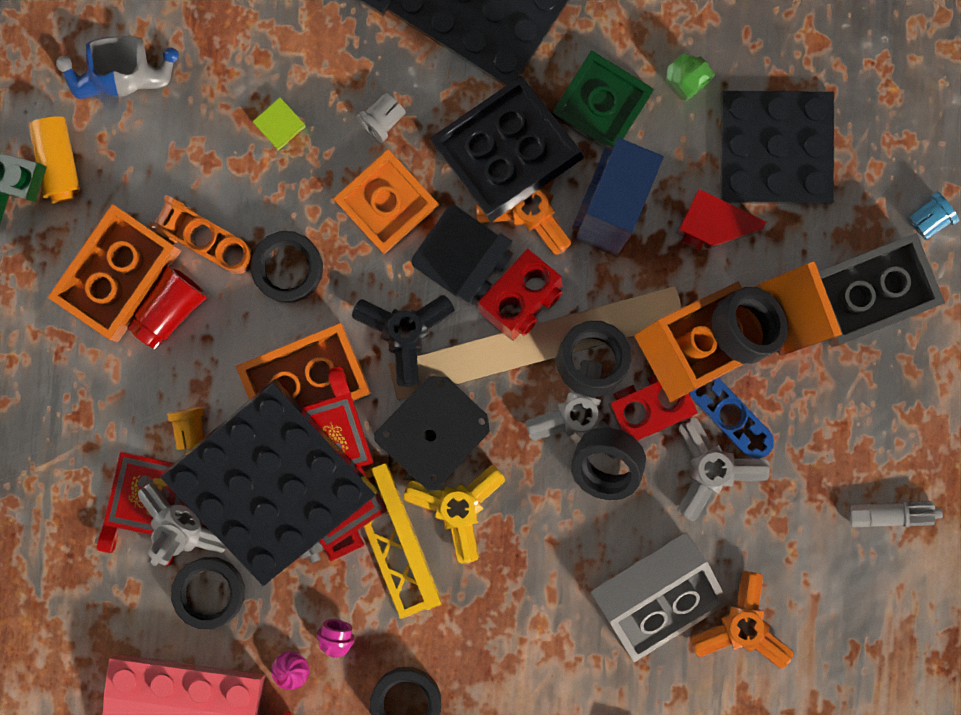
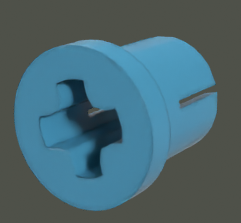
(934, 216)

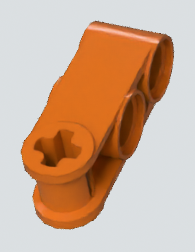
(182, 224)

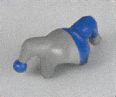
(117, 68)

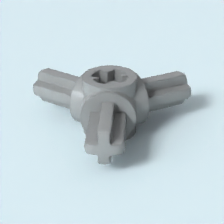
(560, 420)
(732, 469)
(174, 528)

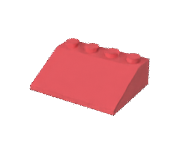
(177, 688)

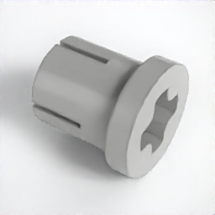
(381, 117)

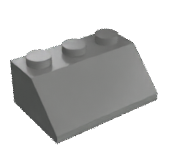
(660, 597)

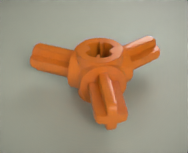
(542, 222)
(728, 631)

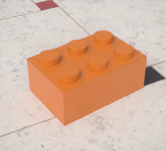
(113, 273)
(684, 347)
(305, 367)

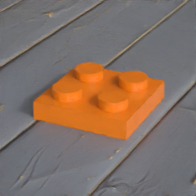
(386, 201)

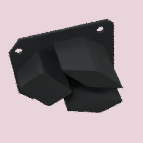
(449, 424)

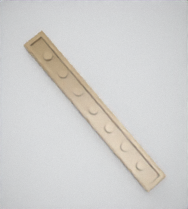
(542, 343)

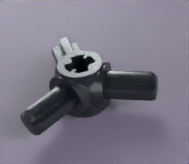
(404, 348)

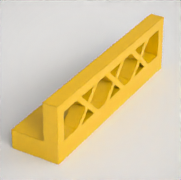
(409, 544)

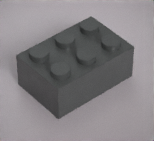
(880, 288)

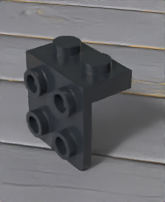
(462, 255)

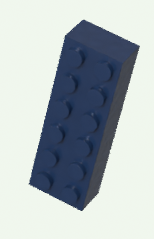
(616, 196)

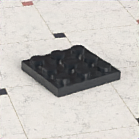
(777, 147)
(506, 148)

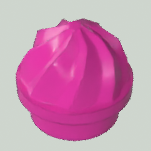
(335, 637)
(290, 670)

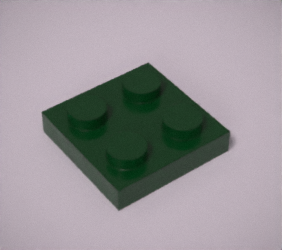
(602, 101)

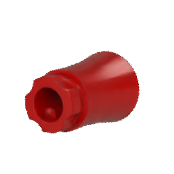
(166, 307)

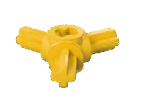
(461, 528)

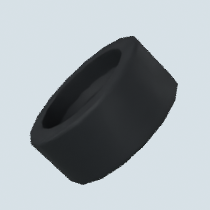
(277, 240)
(768, 313)
(611, 337)
(615, 443)
(180, 601)
(406, 674)

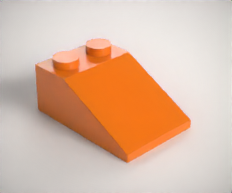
(805, 306)

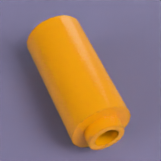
(54, 150)

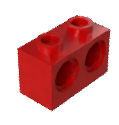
(512, 290)
(655, 415)

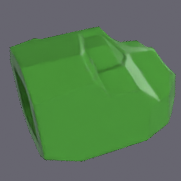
(688, 75)

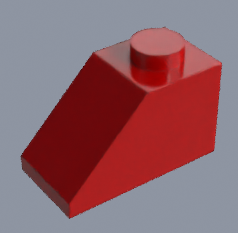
(715, 222)

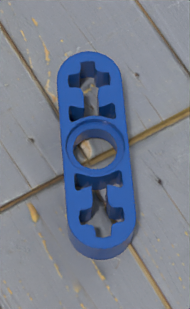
(742, 441)

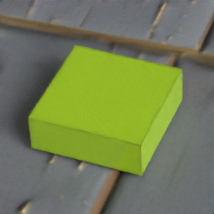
(279, 124)

